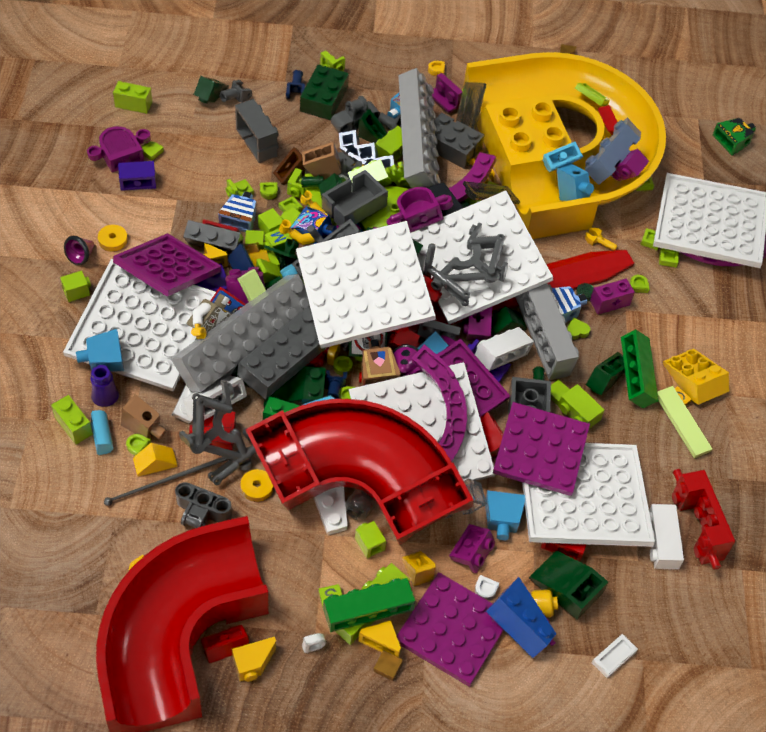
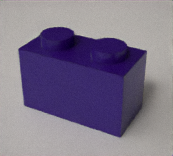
(137, 175)

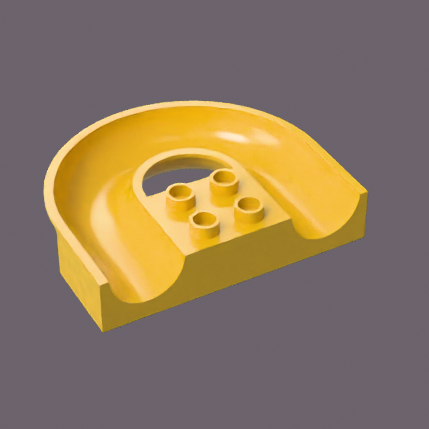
(524, 125)

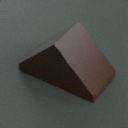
(287, 166)

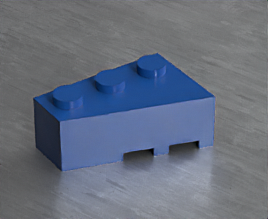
(522, 618)

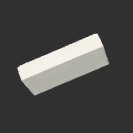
(614, 656)

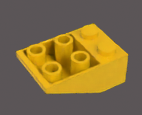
(698, 376)

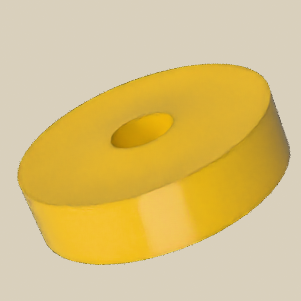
(112, 231)
(254, 493)

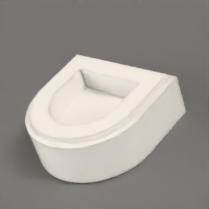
(486, 587)
(313, 642)

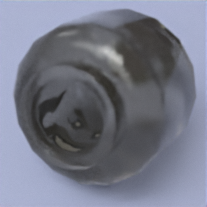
(359, 504)

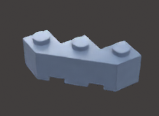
(612, 151)
(366, 152)

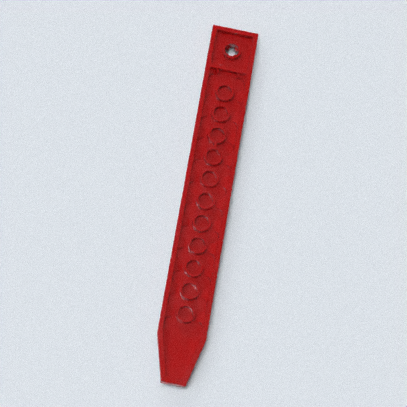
(571, 272)

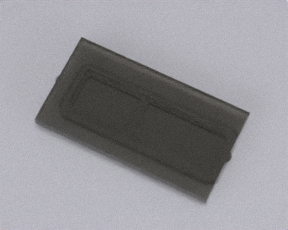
(471, 103)
(482, 191)

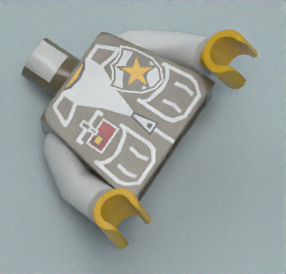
(208, 315)

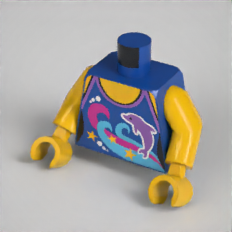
(310, 215)

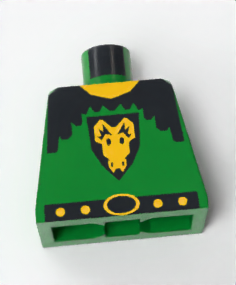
(734, 134)

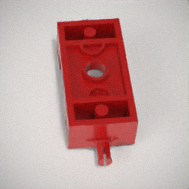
(405, 336)
(696, 492)

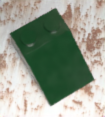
(303, 387)

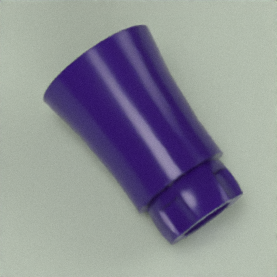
(103, 387)

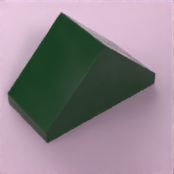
(370, 127)
(506, 320)

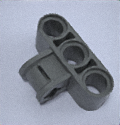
(349, 118)
(199, 514)

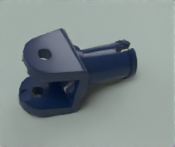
(296, 85)
(334, 384)

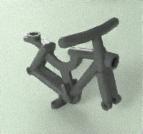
(486, 272)
(201, 442)

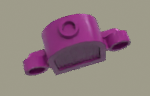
(119, 146)
(420, 208)

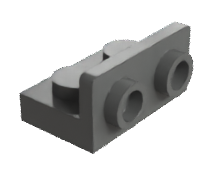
(427, 328)

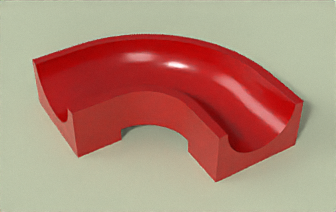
(363, 449)
(160, 615)

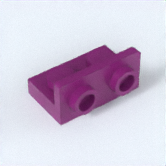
(447, 93)
(473, 547)

